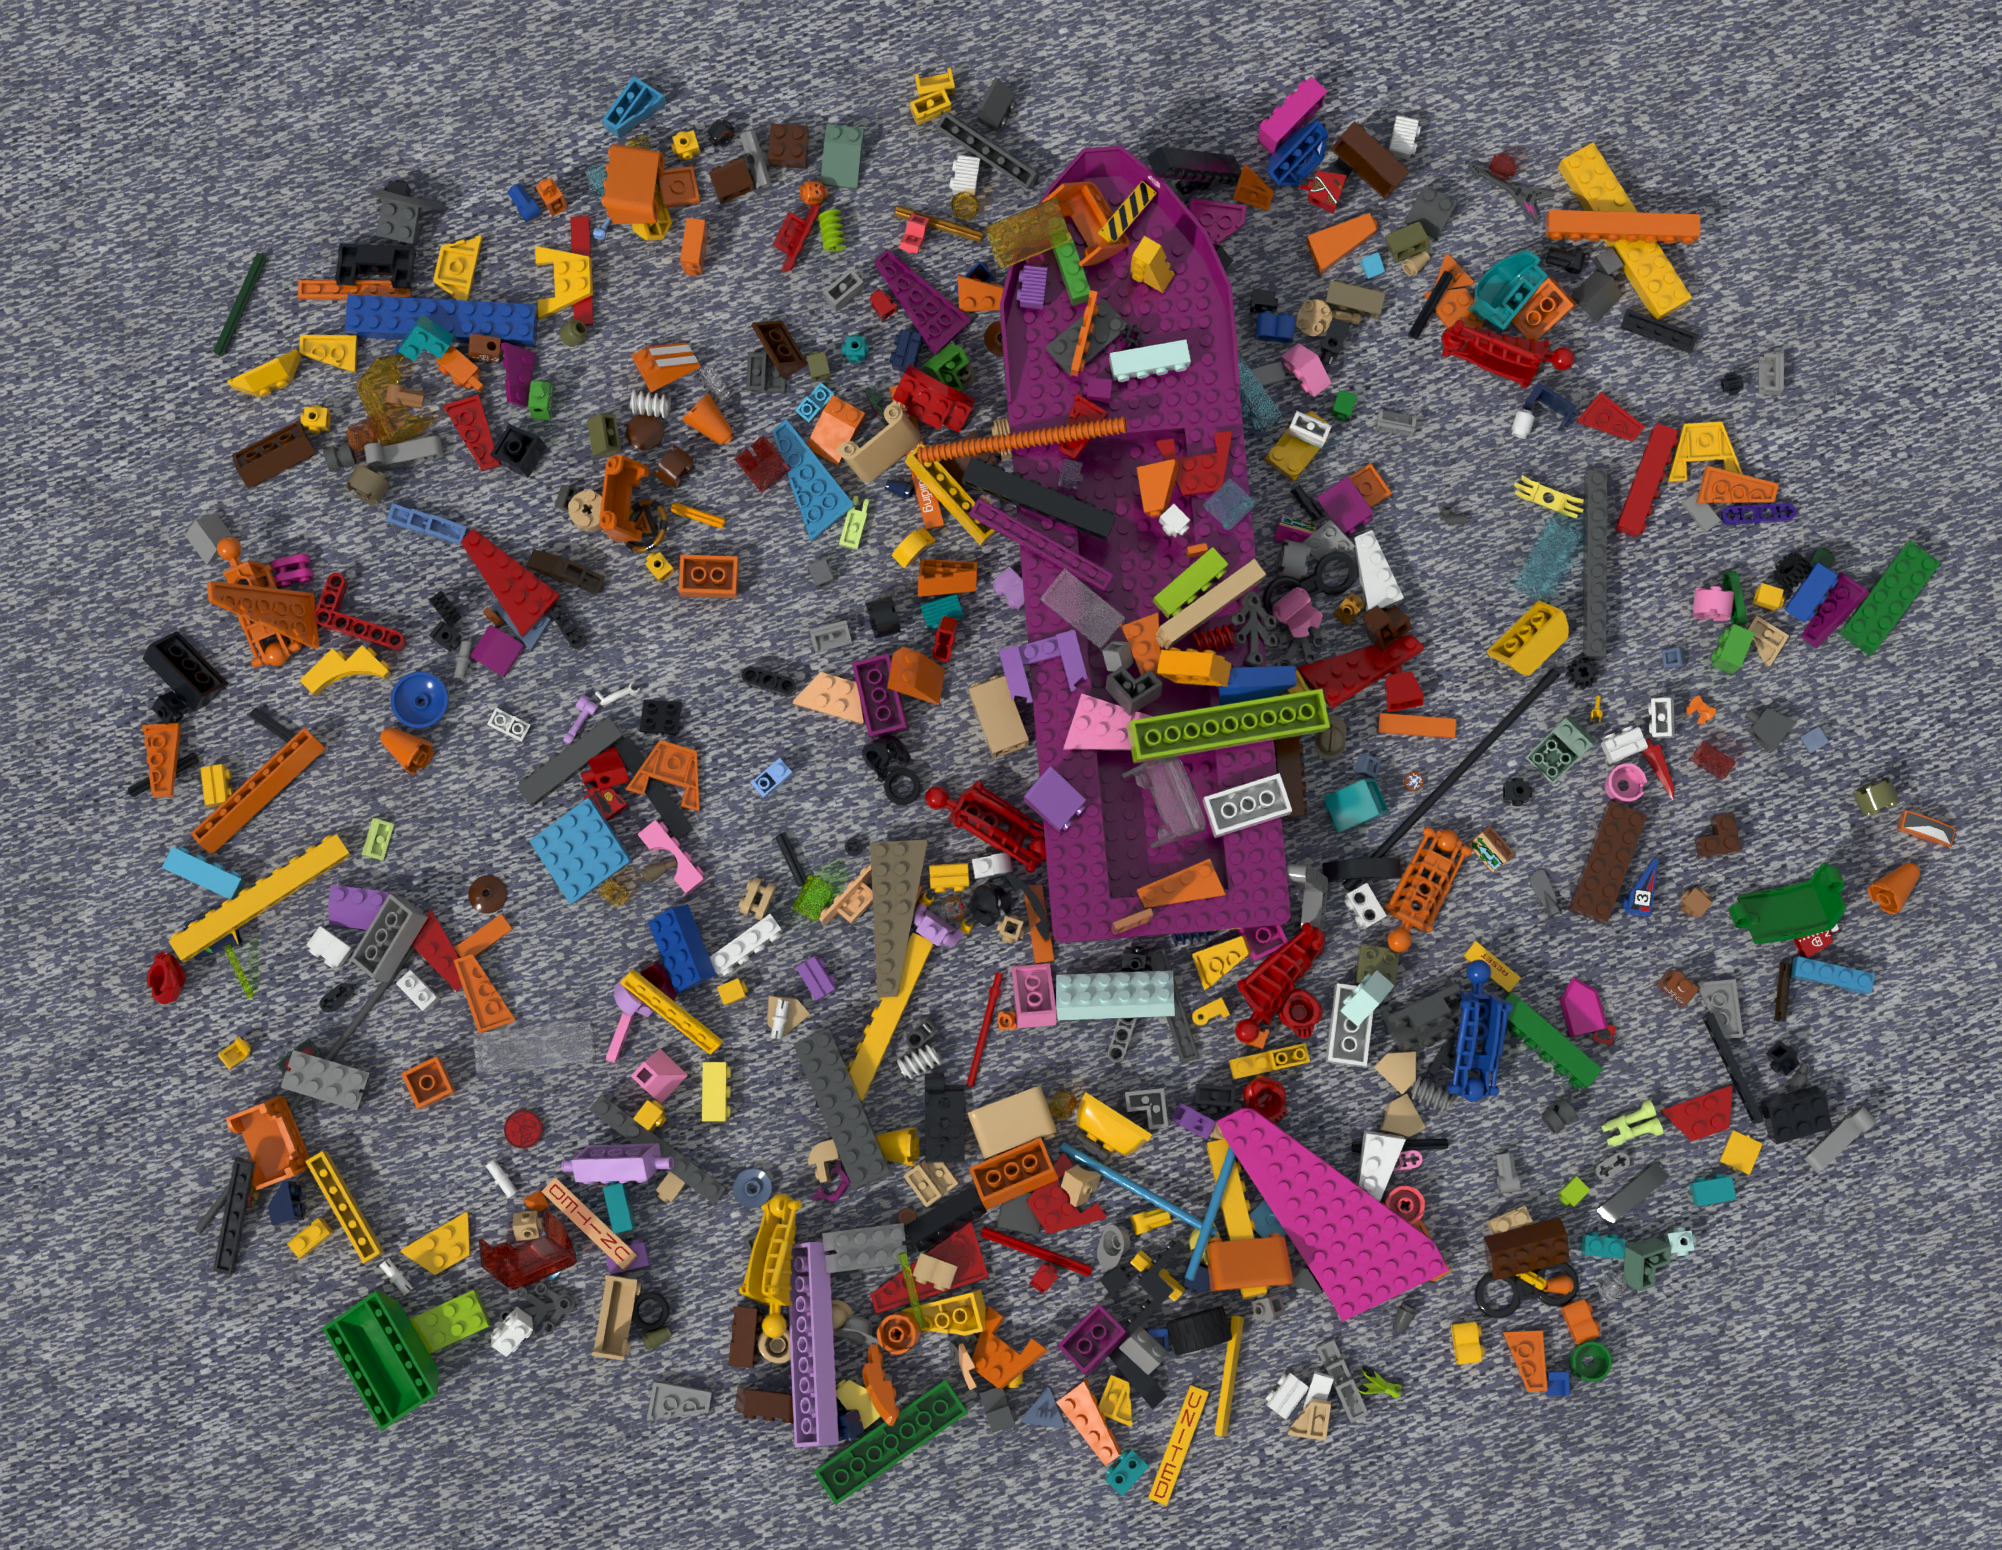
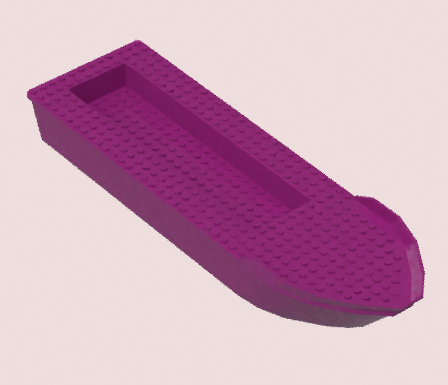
(1108, 846)

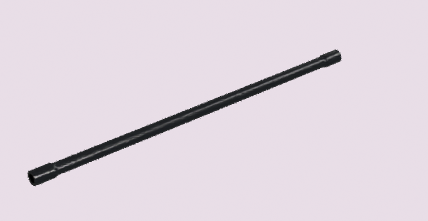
(1545, 682)

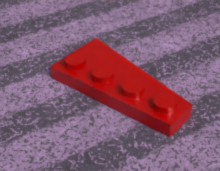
(474, 429)
(437, 950)

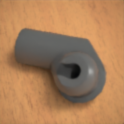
(1452, 519)

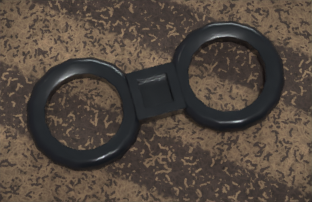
(1313, 583)
(1523, 1290)

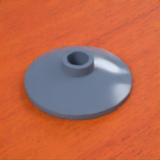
(742, 1186)

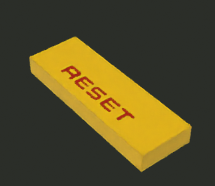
(1500, 972)

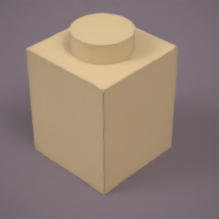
(670, 1187)

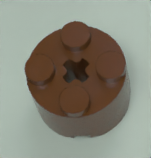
(673, 467)

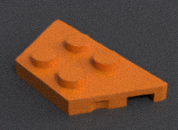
(1454, 307)

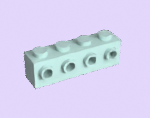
(1149, 360)

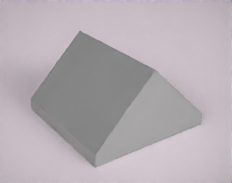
(205, 536)

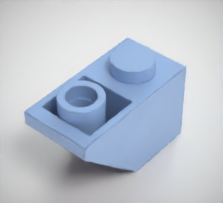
(772, 778)

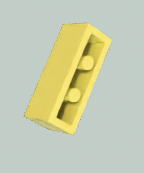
(715, 1092)

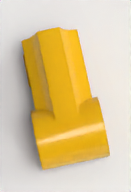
(1146, 1221)

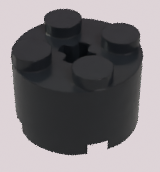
(883, 617)

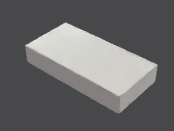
(1319, 1387)

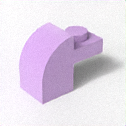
(629, 1002)

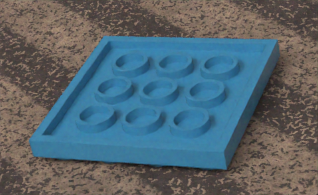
(580, 850)

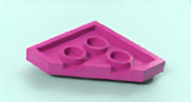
(1218, 218)

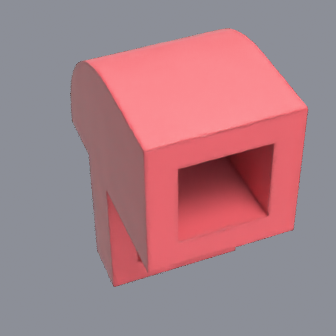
(914, 234)

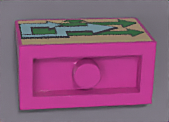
(1294, 529)

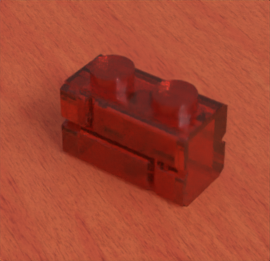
(1712, 760)

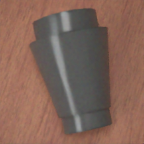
(1404, 1316)

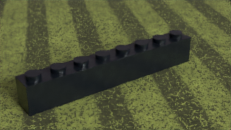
(1194, 166)
(1038, 499)

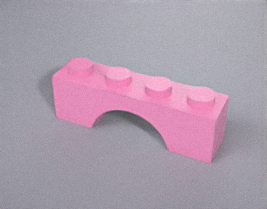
(687, 875)

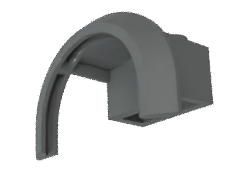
(401, 215)

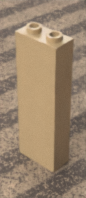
(1209, 604)

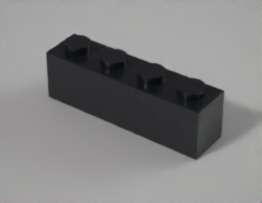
(945, 1219)

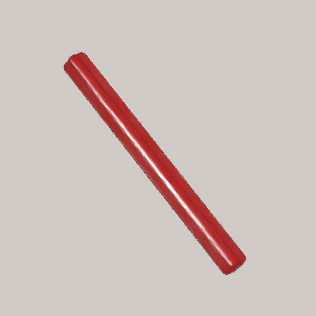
(1036, 1251)

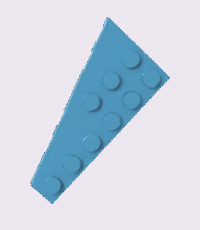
(814, 488)

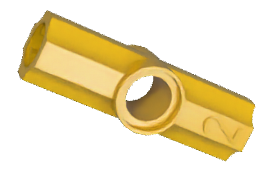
(1143, 1261)

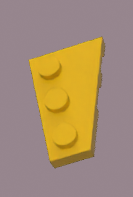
(1220, 959)

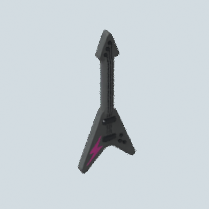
(1522, 195)

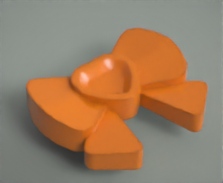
(1706, 711)

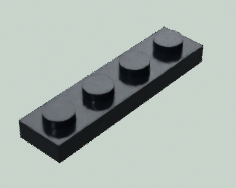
(1658, 331)

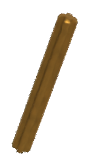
(942, 225)

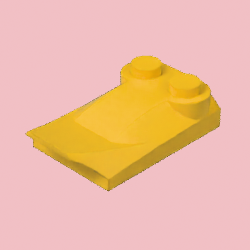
(1292, 454)

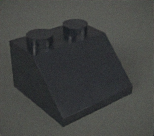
(519, 450)

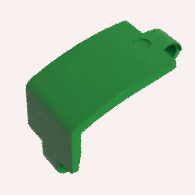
(1792, 909)

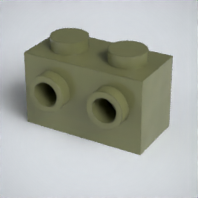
(1407, 242)
(604, 435)

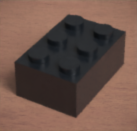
(1796, 1114)

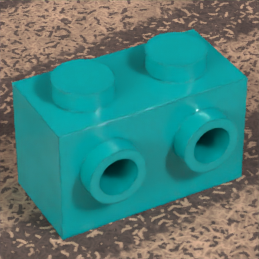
(1603, 1246)
(1126, 1471)

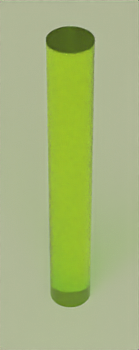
(238, 970)

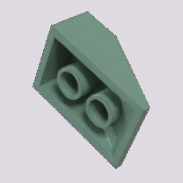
(842, 156)

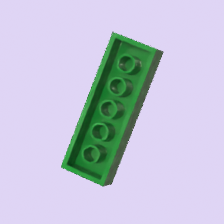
(1889, 597)
(1550, 1044)

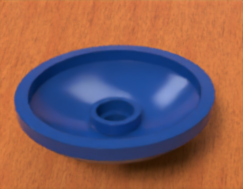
(410, 691)

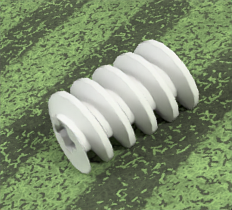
(649, 404)
(918, 1061)

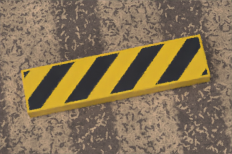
(1127, 213)

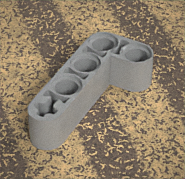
(402, 454)
(1839, 1137)

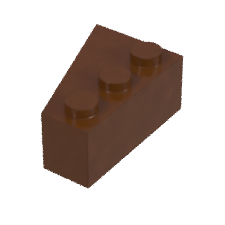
(745, 1336)
(765, 1404)

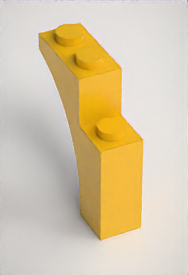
(334, 667)

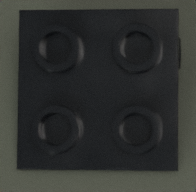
(660, 717)

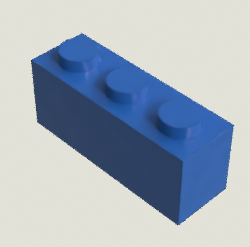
(1811, 592)

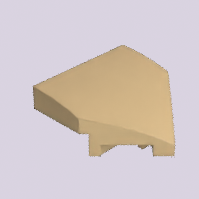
(795, 1014)
(1399, 1069)
(1402, 1118)

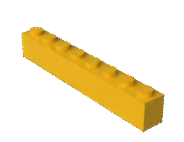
(1233, 1204)

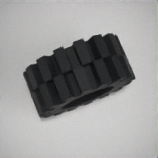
(1792, 570)
(445, 608)

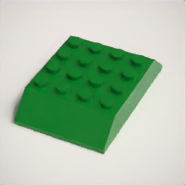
(384, 1358)

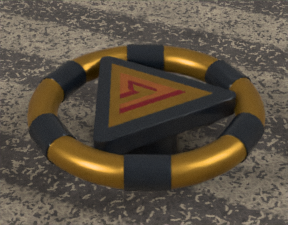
(646, 524)

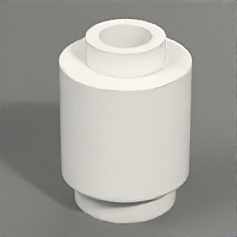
(1522, 424)

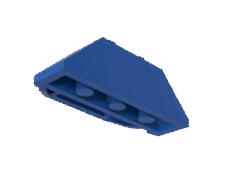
(1298, 155)

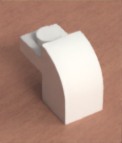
(993, 865)

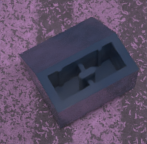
(286, 1204)

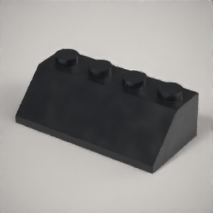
(184, 670)

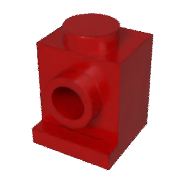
(883, 304)

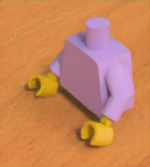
(934, 928)

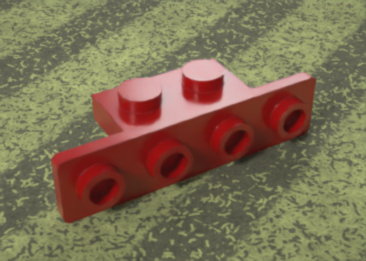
(792, 235)

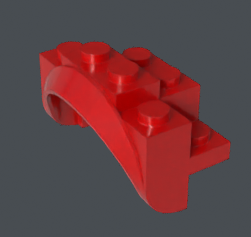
(933, 400)

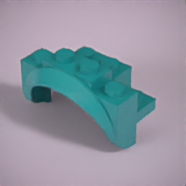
(1502, 293)

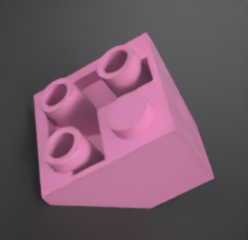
(659, 1075)

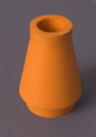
(1561, 1284)

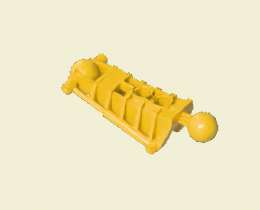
(770, 1264)

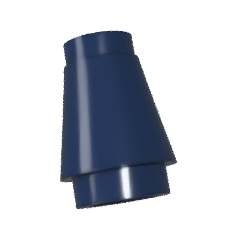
(900, 488)

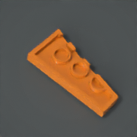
(1087, 328)

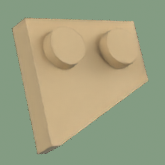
(1767, 639)
(1312, 1420)

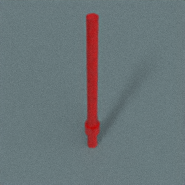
(994, 992)

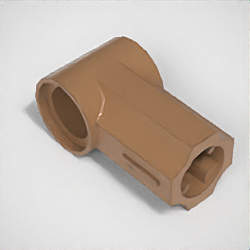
(399, 396)

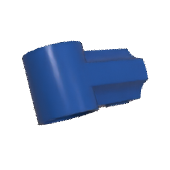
(525, 205)

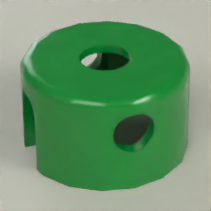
(1600, 1366)

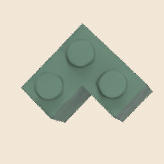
(1642, 1260)

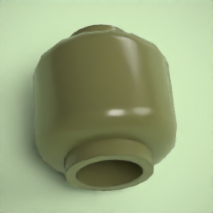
(573, 333)

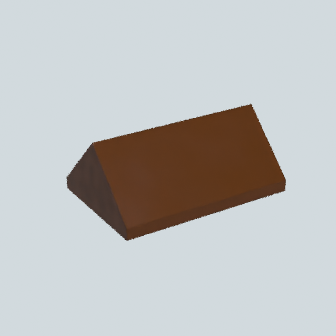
(780, 346)

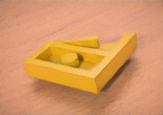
(1116, 1401)

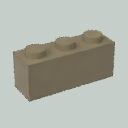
(1355, 299)

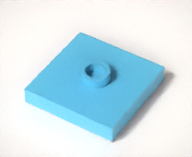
(1266, 1221)

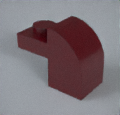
(659, 978)

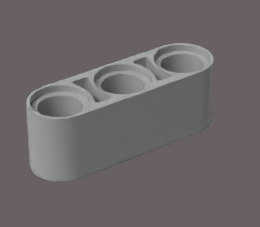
(1119, 1044)

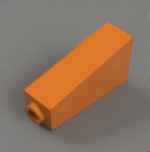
(1338, 241)

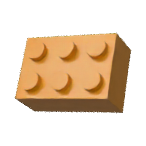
(1194, 667)

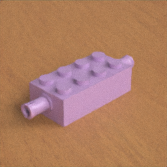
(617, 1163)

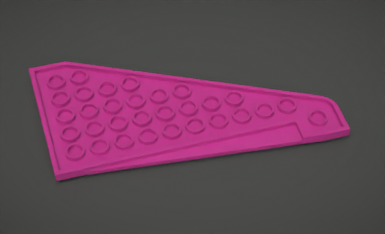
(1342, 1232)

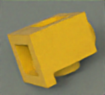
(662, 572)

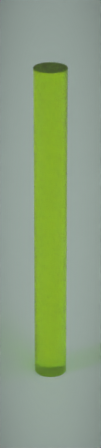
(911, 1289)

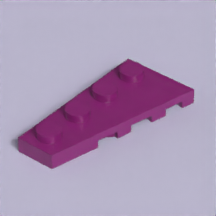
(1837, 607)

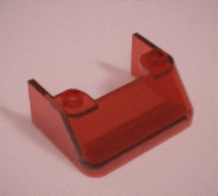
(531, 1260)

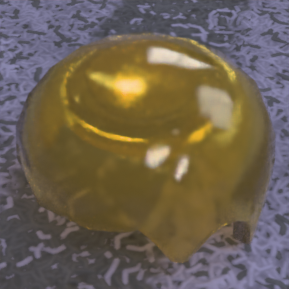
(965, 205)

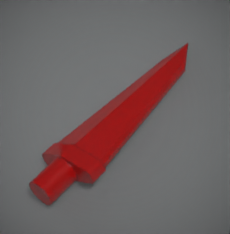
(1657, 761)

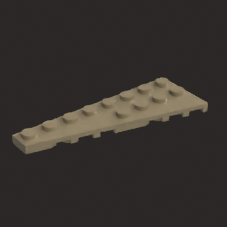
(895, 886)

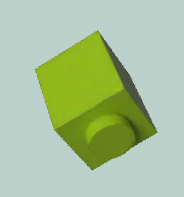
(1572, 1192)

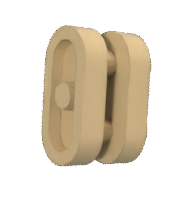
(747, 903)

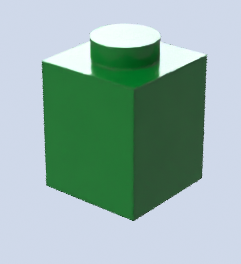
(1343, 405)

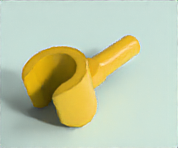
(1596, 712)

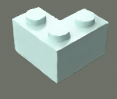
(1366, 997)

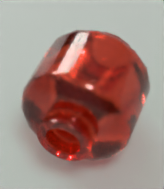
(1503, 166)

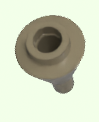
(654, 871)

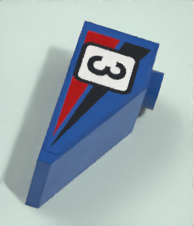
(1640, 897)

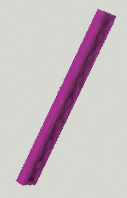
(1041, 545)

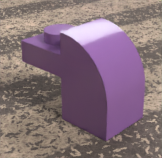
(1193, 1121)

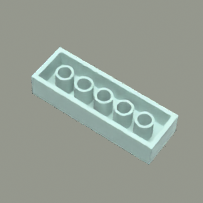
(1115, 995)

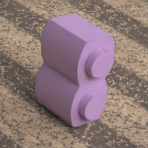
(1011, 587)

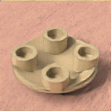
(1314, 317)

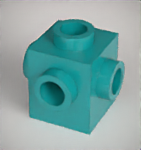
(857, 354)

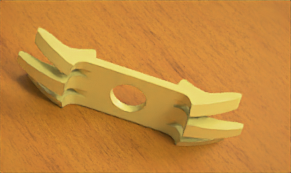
(1559, 502)

